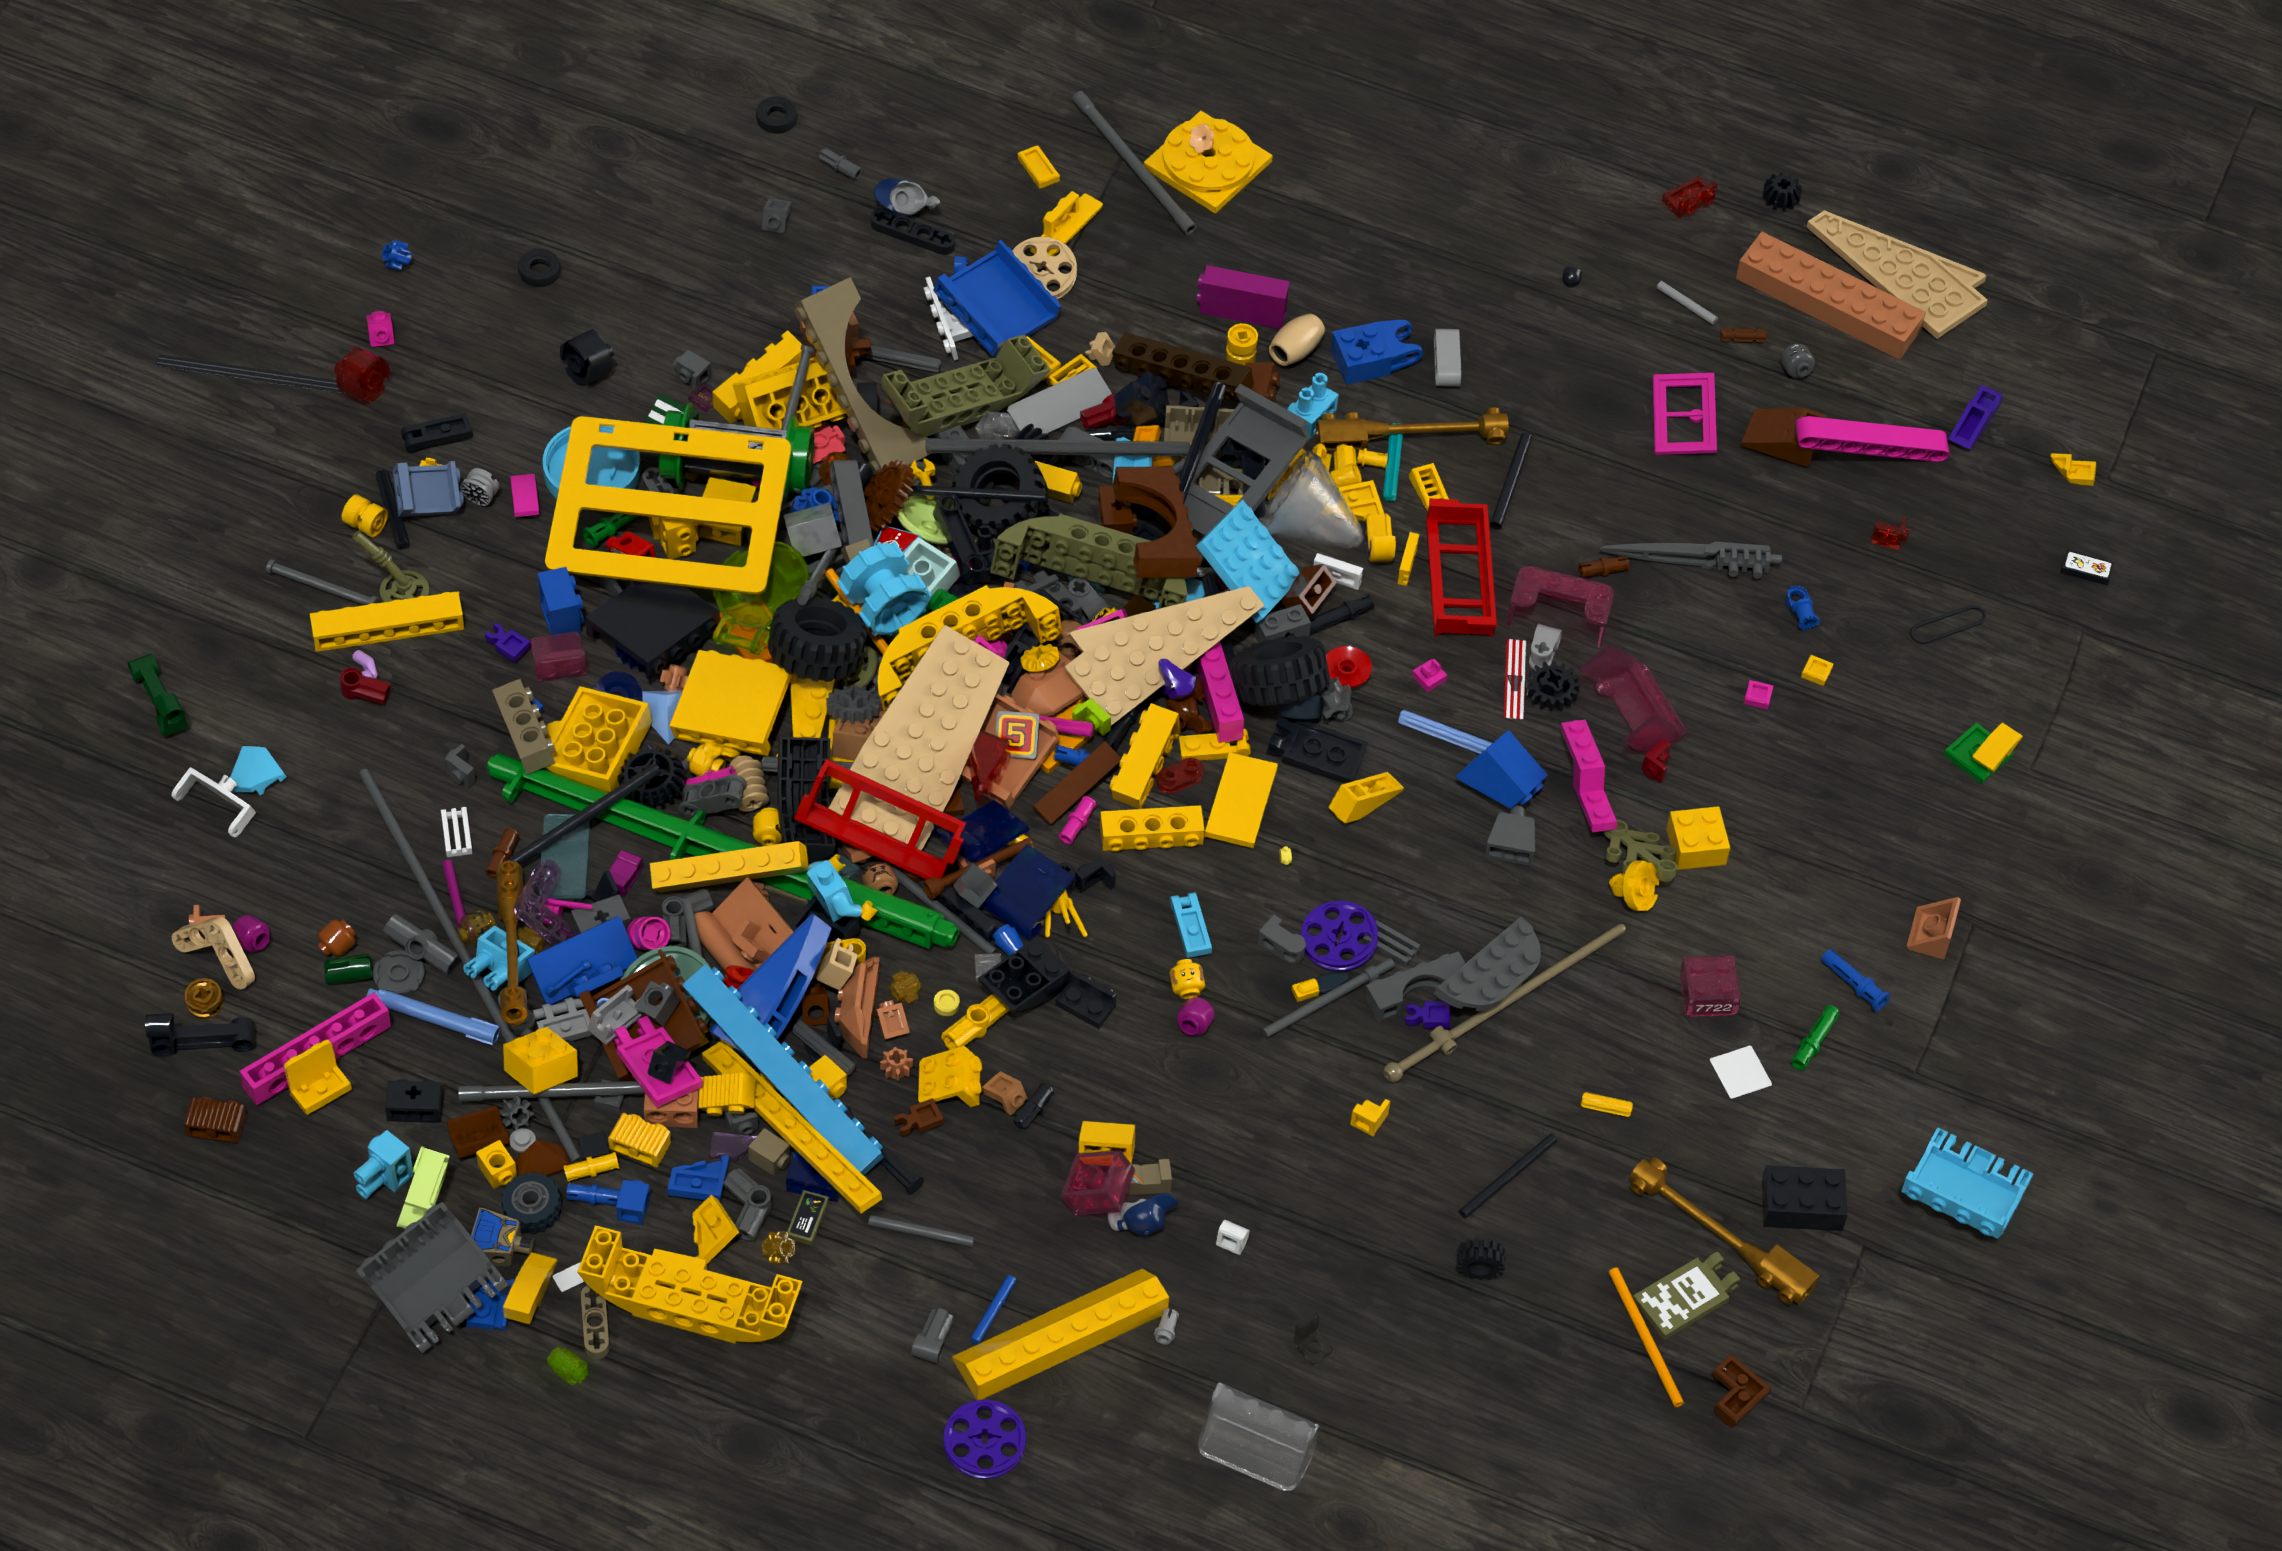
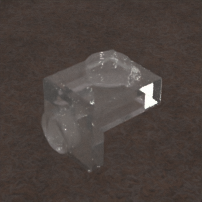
(996, 424)

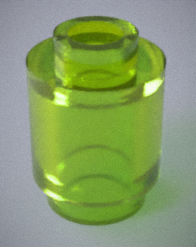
(567, 1365)

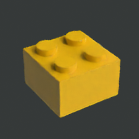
(1698, 838)
(540, 1060)

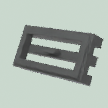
(1395, 941)

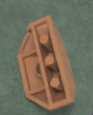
(1047, 690)
(858, 1005)

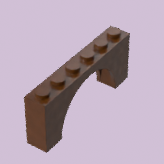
(1159, 490)

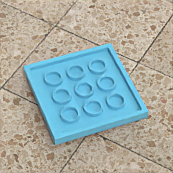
(1248, 556)

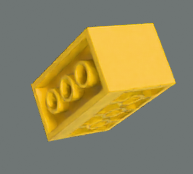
(773, 391)

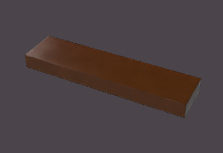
(1077, 783)

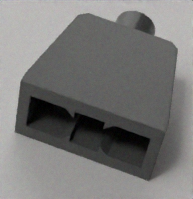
(1512, 837)

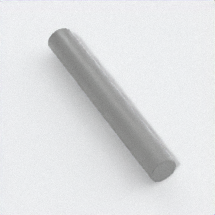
(1686, 302)

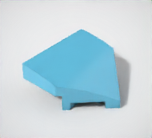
(255, 770)

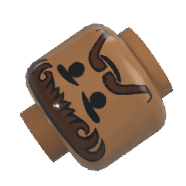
(880, 877)

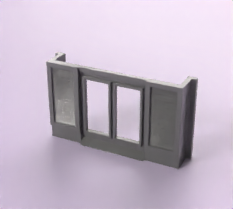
(1260, 428)

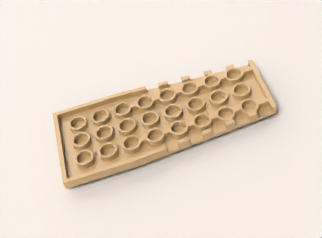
(926, 734)

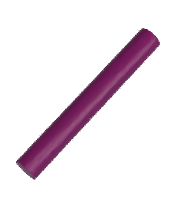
(453, 890)

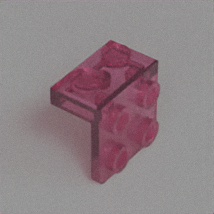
(558, 655)

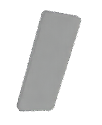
(1060, 403)

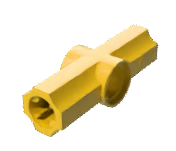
(974, 1023)

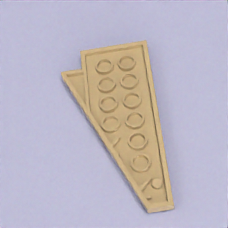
(1905, 271)
(1123, 655)

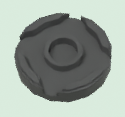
(398, 973)

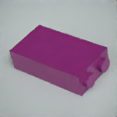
(1243, 297)

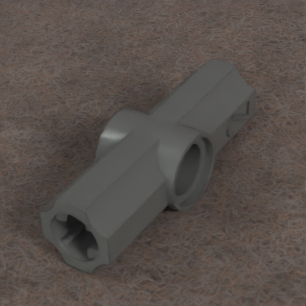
(412, 938)

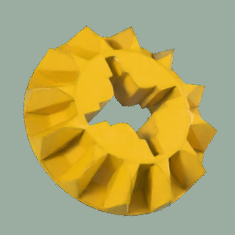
(1047, 656)

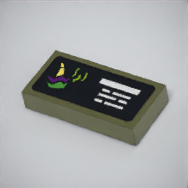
(807, 1217)

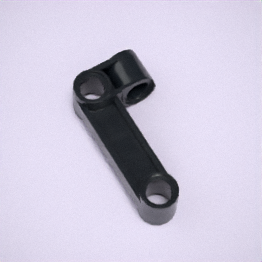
(1251, 463)
(973, 565)
(166, 1038)

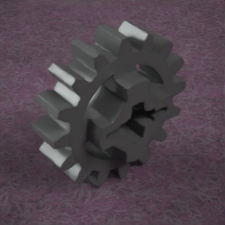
(853, 704)

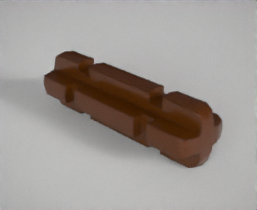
(1743, 335)

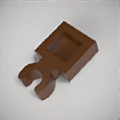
(922, 1115)

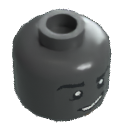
(1797, 361)

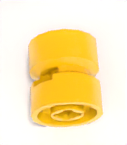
(1241, 344)
(364, 515)

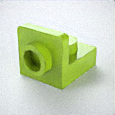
(1093, 713)

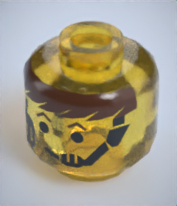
(475, 925)

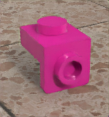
(380, 329)

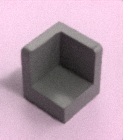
(975, 885)

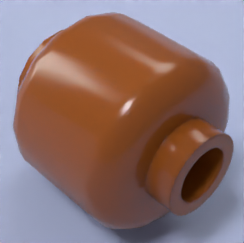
(336, 938)

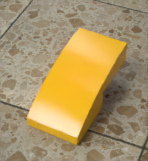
(1997, 747)

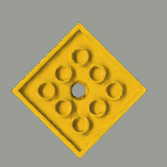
(1208, 179)

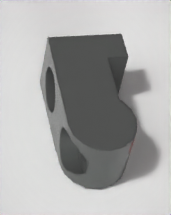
(1281, 942)

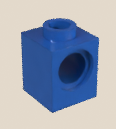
(633, 1202)

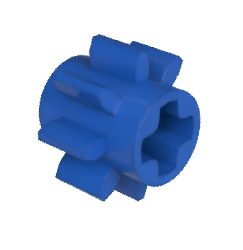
(396, 255)

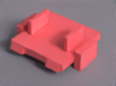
(827, 441)

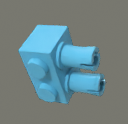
(1315, 402)
(493, 955)
(387, 1165)

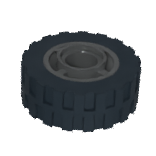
(532, 1188)

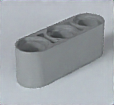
(1447, 357)

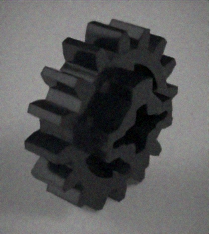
(1552, 685)

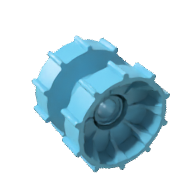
(881, 584)

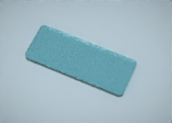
(571, 857)

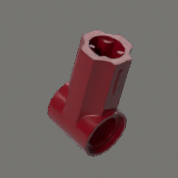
(1101, 414)
(364, 686)

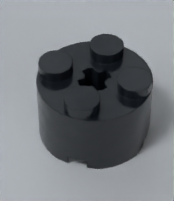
(587, 357)

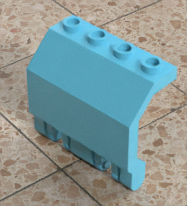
(1966, 1187)

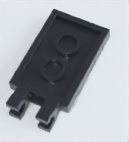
(1317, 749)

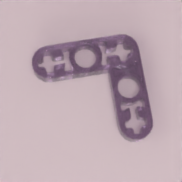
(536, 905)

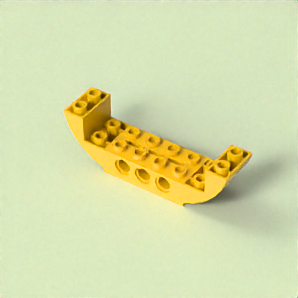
(981, 613)
(686, 1294)

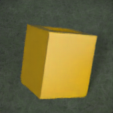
(1369, 1116)

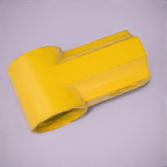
(1345, 464)

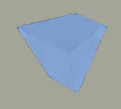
(662, 708)

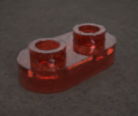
(1181, 775)

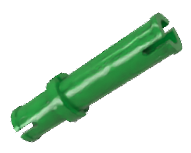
(1811, 1044)

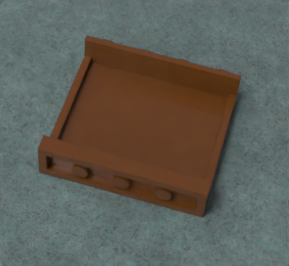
(681, 1026)

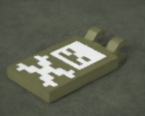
(1686, 1295)

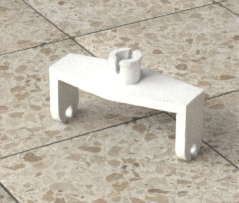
(222, 789)

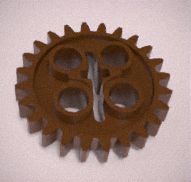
(887, 493)

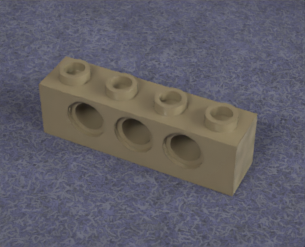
(523, 725)

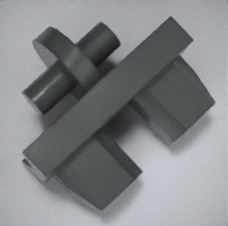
(1337, 700)

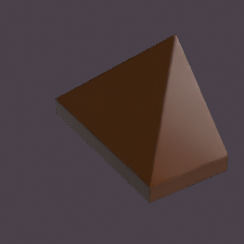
(542, 1158)

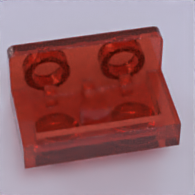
(1690, 196)

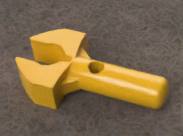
(924, 477)

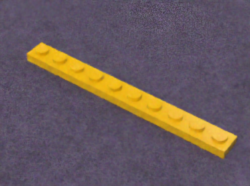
(798, 1131)

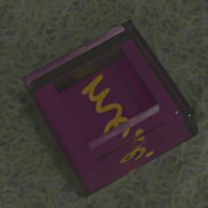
(702, 396)

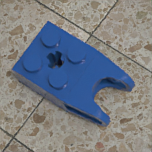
(1373, 350)

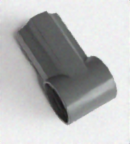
(931, 1342)

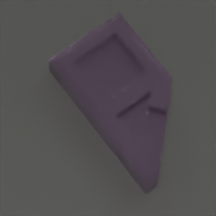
(729, 1144)

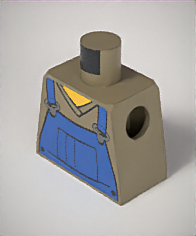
(499, 1237)

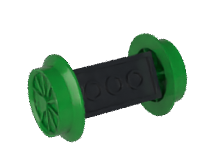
(800, 464)

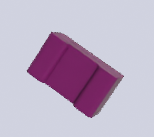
(625, 871)

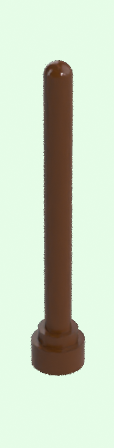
(934, 886)

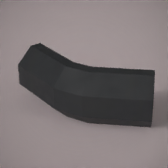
(798, 767)

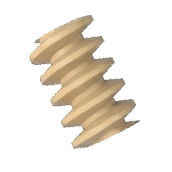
(755, 793)

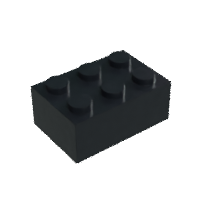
(1804, 1198)

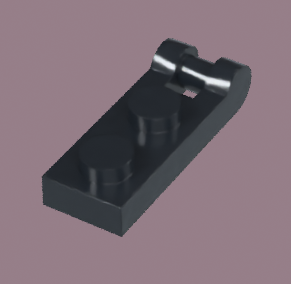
(436, 432)

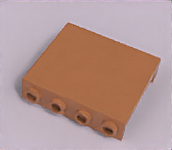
(1018, 770)

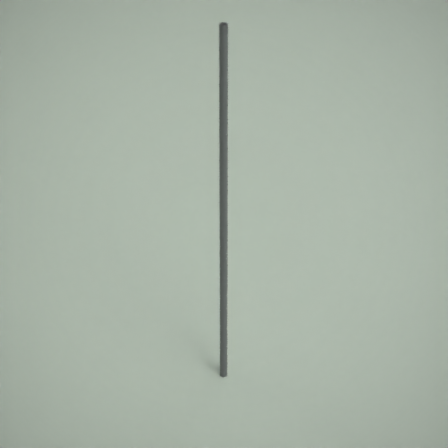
(460, 948)

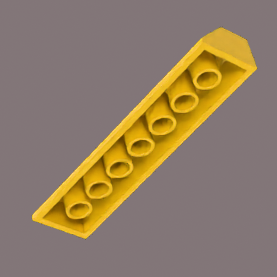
(1062, 1333)

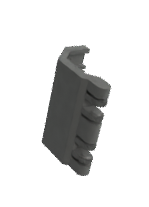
(430, 1274)

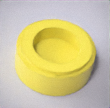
(946, 1002)

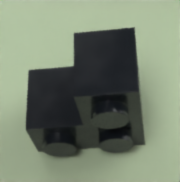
(1143, 400)
(843, 928)

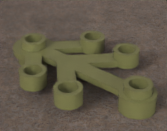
(1665, 868)

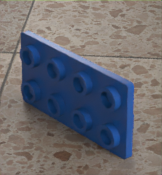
(603, 945)

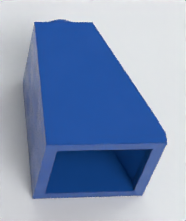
(1504, 772)

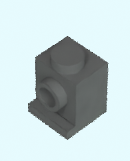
(692, 368)

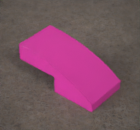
(524, 495)

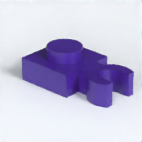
(508, 644)
(1432, 1014)

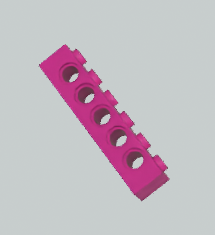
(345, 1032)

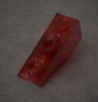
(986, 762)

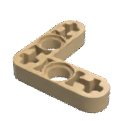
(216, 932)

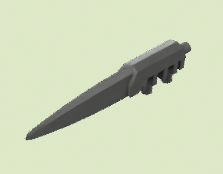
(1704, 555)

